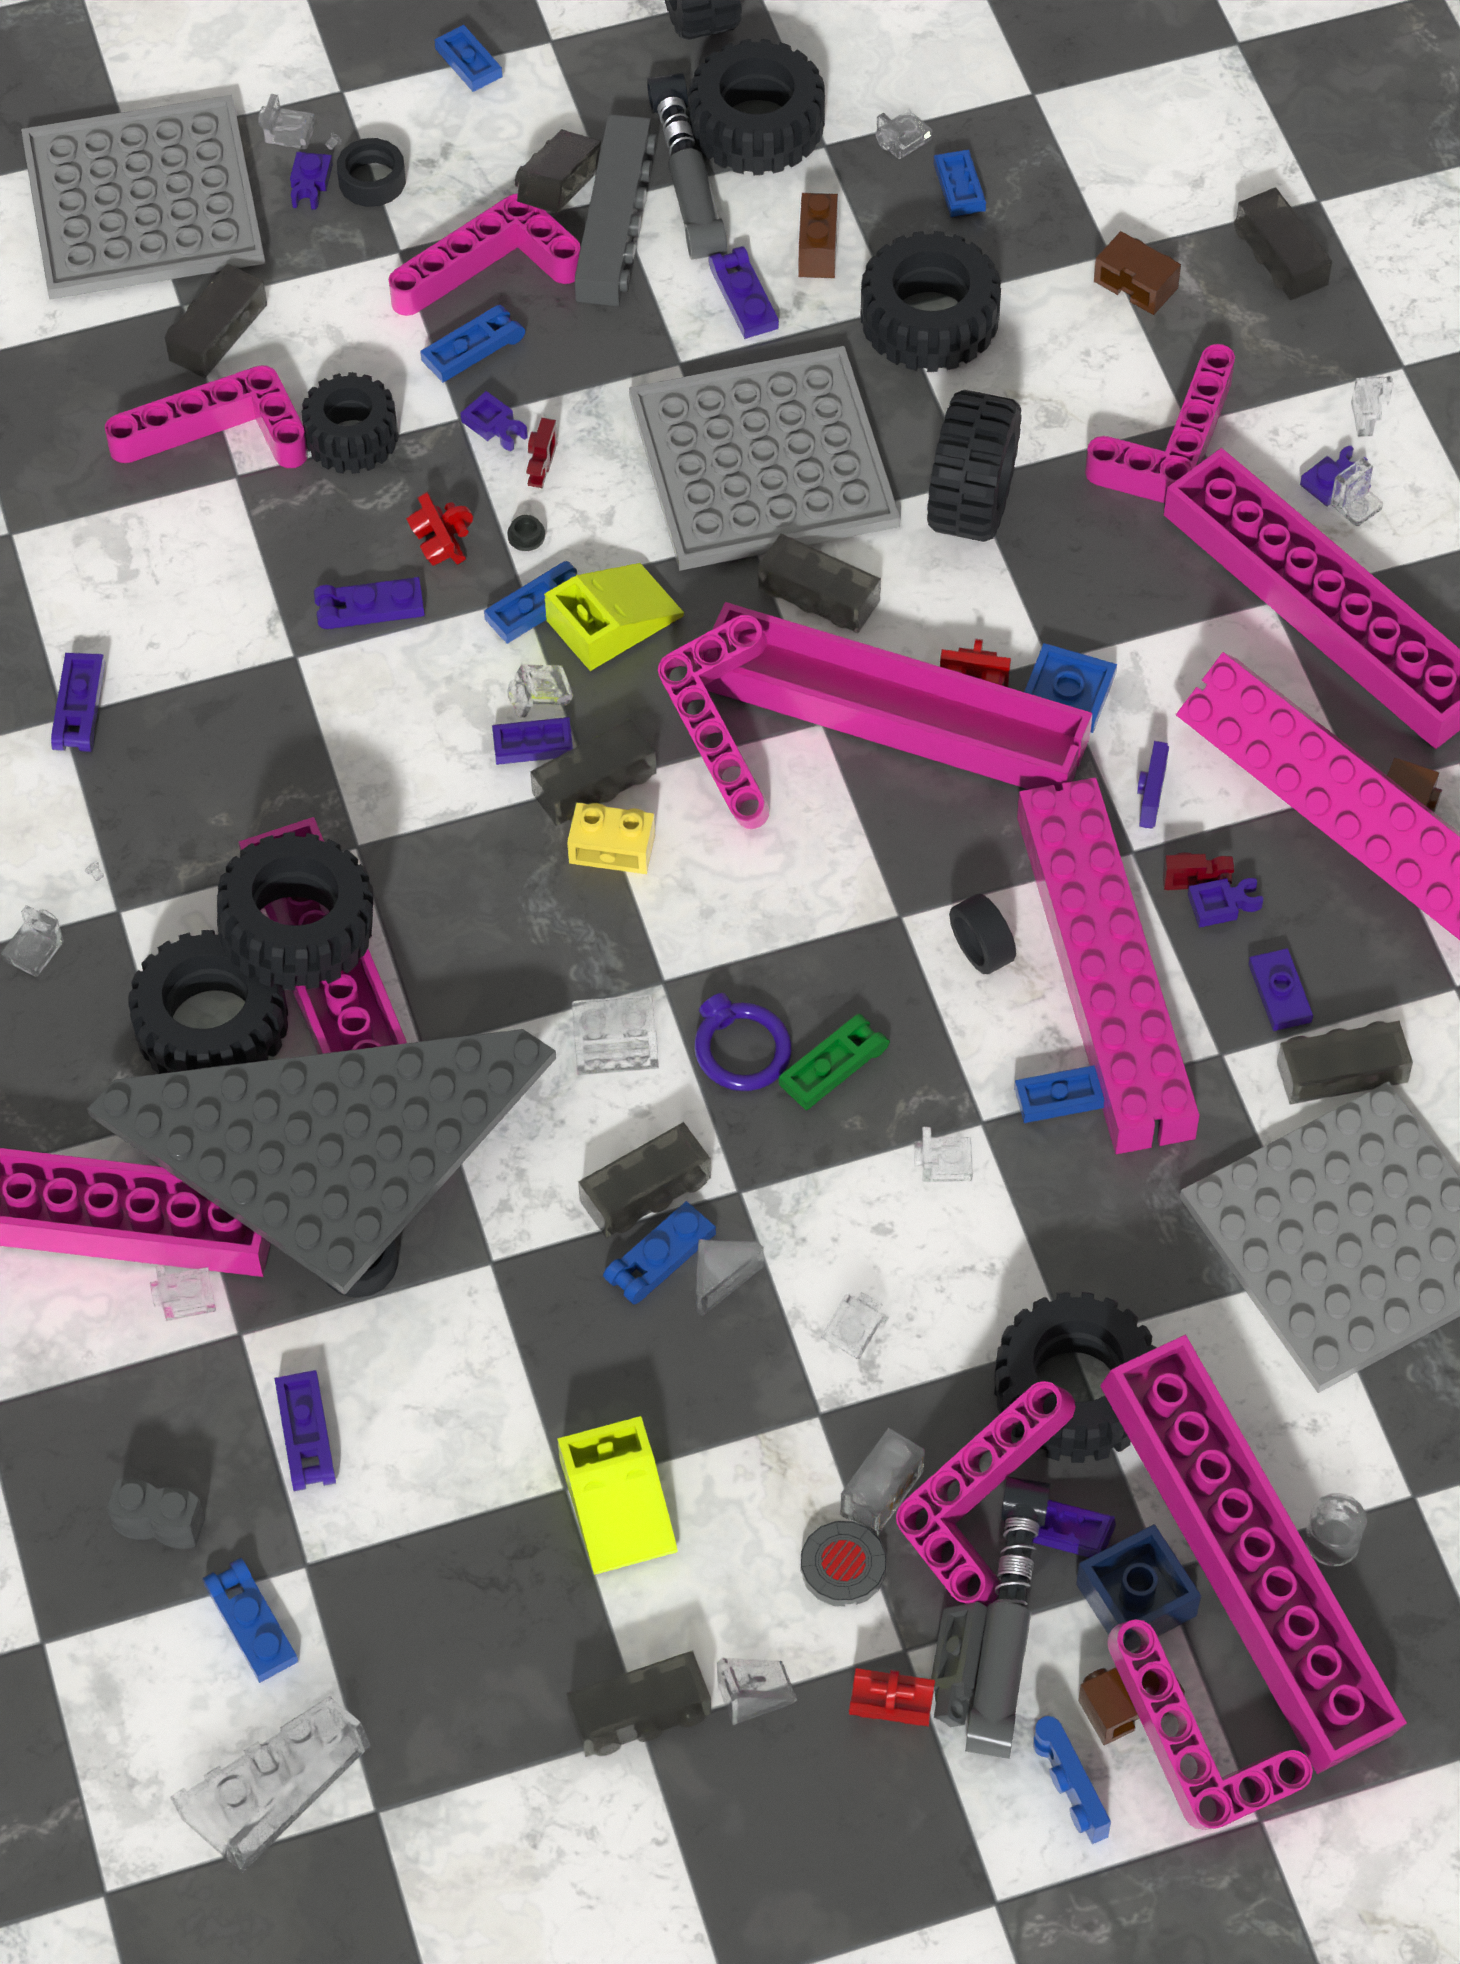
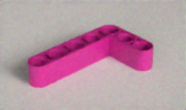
(480, 245)
(208, 410)
(1150, 471)
(709, 720)
(976, 1486)
(1190, 1741)

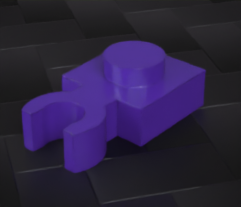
(308, 176)
(491, 417)
(1321, 477)
(1218, 903)

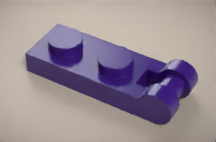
(743, 293)
(368, 603)
(78, 701)
(304, 1429)

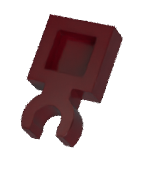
(542, 446)
(1193, 869)

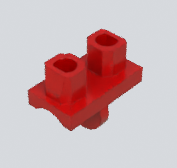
(445, 525)
(978, 663)
(892, 1697)

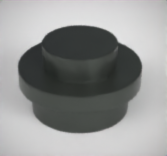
(526, 533)

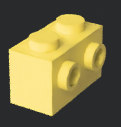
(611, 838)

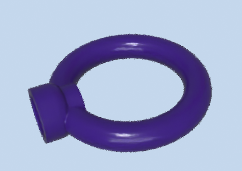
(719, 1014)

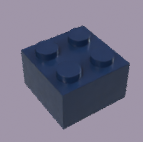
(1138, 1582)

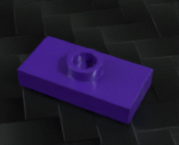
(531, 740)
(1151, 784)
(1280, 989)
(1075, 1529)

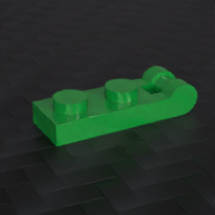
(832, 1061)

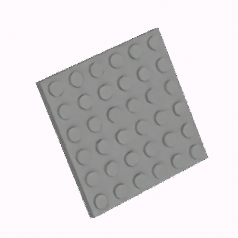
(141, 196)
(762, 457)
(1341, 1234)

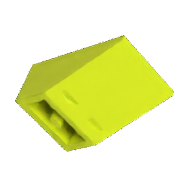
(609, 611)
(617, 1495)

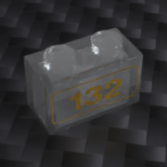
(882, 1481)

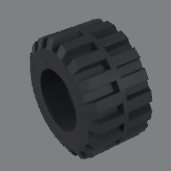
(346, 400)

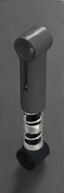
(703, 227)
(1007, 1622)

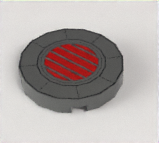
(843, 1563)

